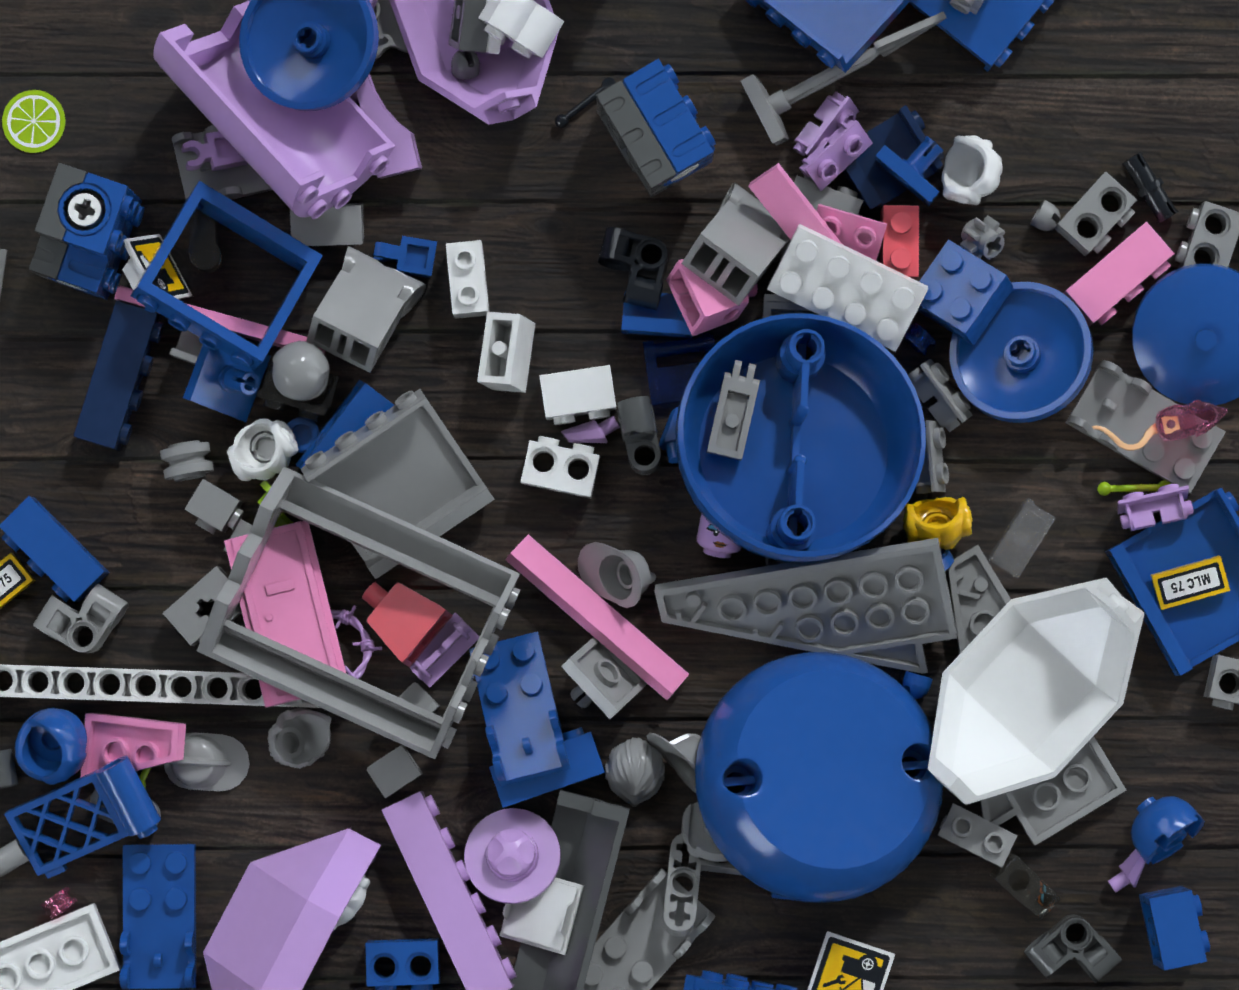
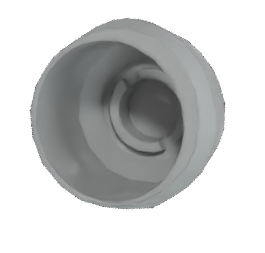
(300, 371)

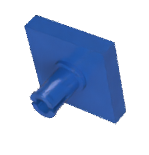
(910, 171)
(223, 384)

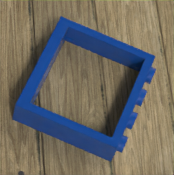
(256, 231)

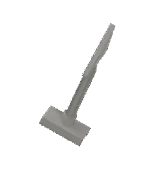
(772, 106)

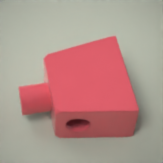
(404, 620)

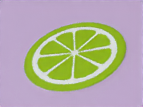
(33, 121)

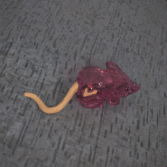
(1176, 423)

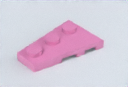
(143, 740)

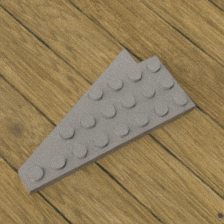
(856, 605)
(1086, 780)

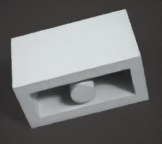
(506, 352)
(577, 394)

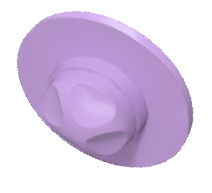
(512, 856)

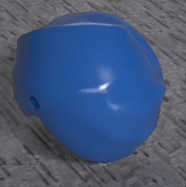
(51, 745)

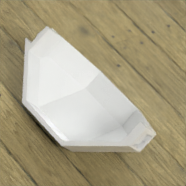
(1033, 689)

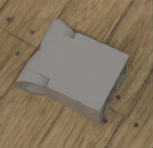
(737, 245)
(363, 309)

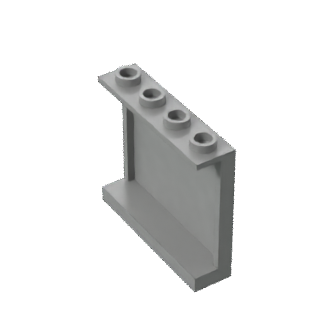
(403, 467)

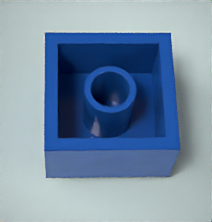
(963, 292)
(1174, 927)

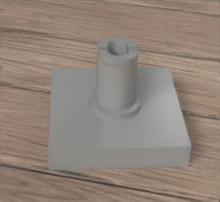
(602, 678)

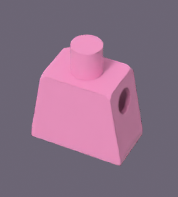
(700, 302)

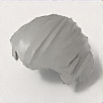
(299, 737)
(635, 771)

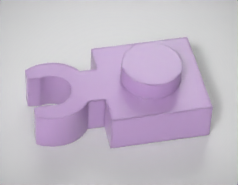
(215, 150)

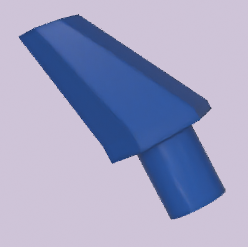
(668, 438)

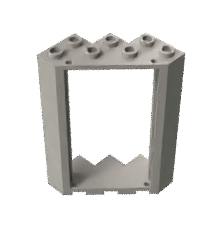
(322, 683)

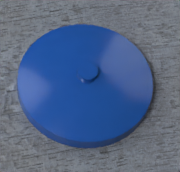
(308, 50)
(1190, 334)
(1027, 357)

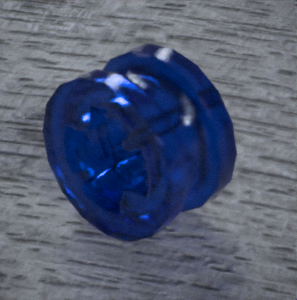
(919, 339)

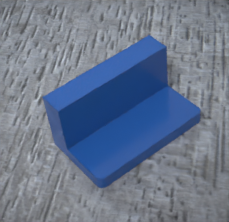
(661, 322)

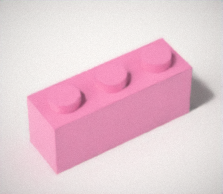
(1120, 274)

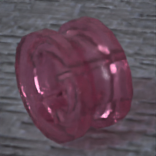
(59, 902)

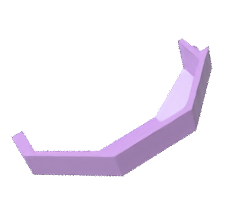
(506, 81)
(286, 913)

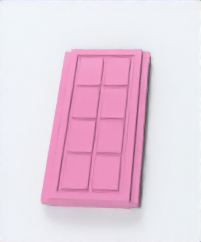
(289, 600)

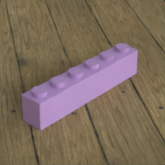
(447, 895)

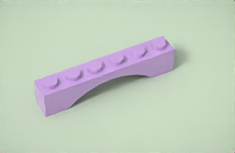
(405, 154)

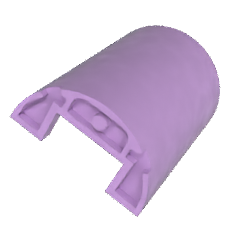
(303, 155)

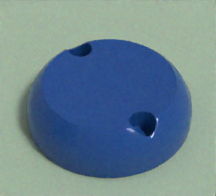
(825, 445)
(819, 776)

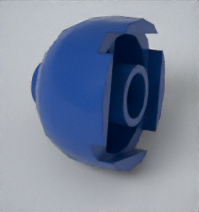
(1163, 827)

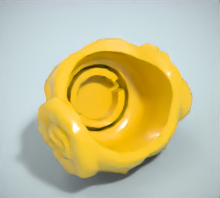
(938, 518)

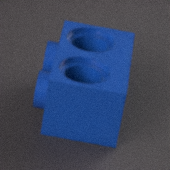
(402, 953)

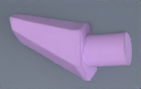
(591, 431)
(1130, 874)

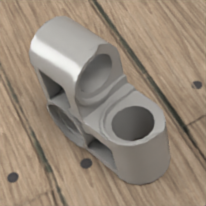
(99, 612)

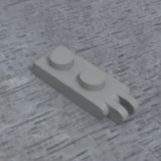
(734, 413)

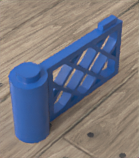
(125, 804)

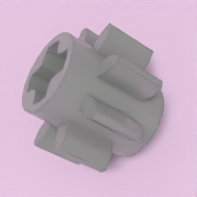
(983, 237)

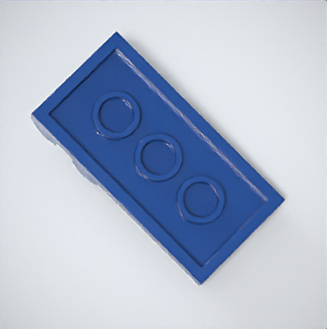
(521, 711)
(159, 916)

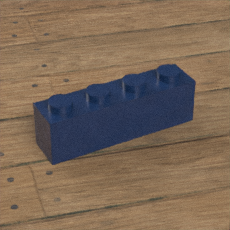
(118, 376)

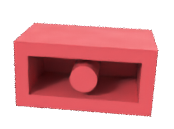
(901, 239)

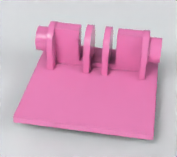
(854, 230)

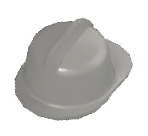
(615, 573)
(679, 754)
(210, 763)

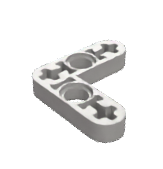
(690, 910)

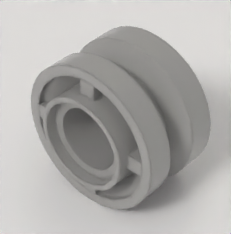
(186, 460)

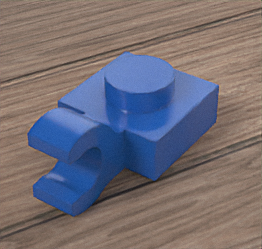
(413, 255)

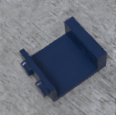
(902, 135)

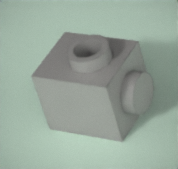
(214, 508)

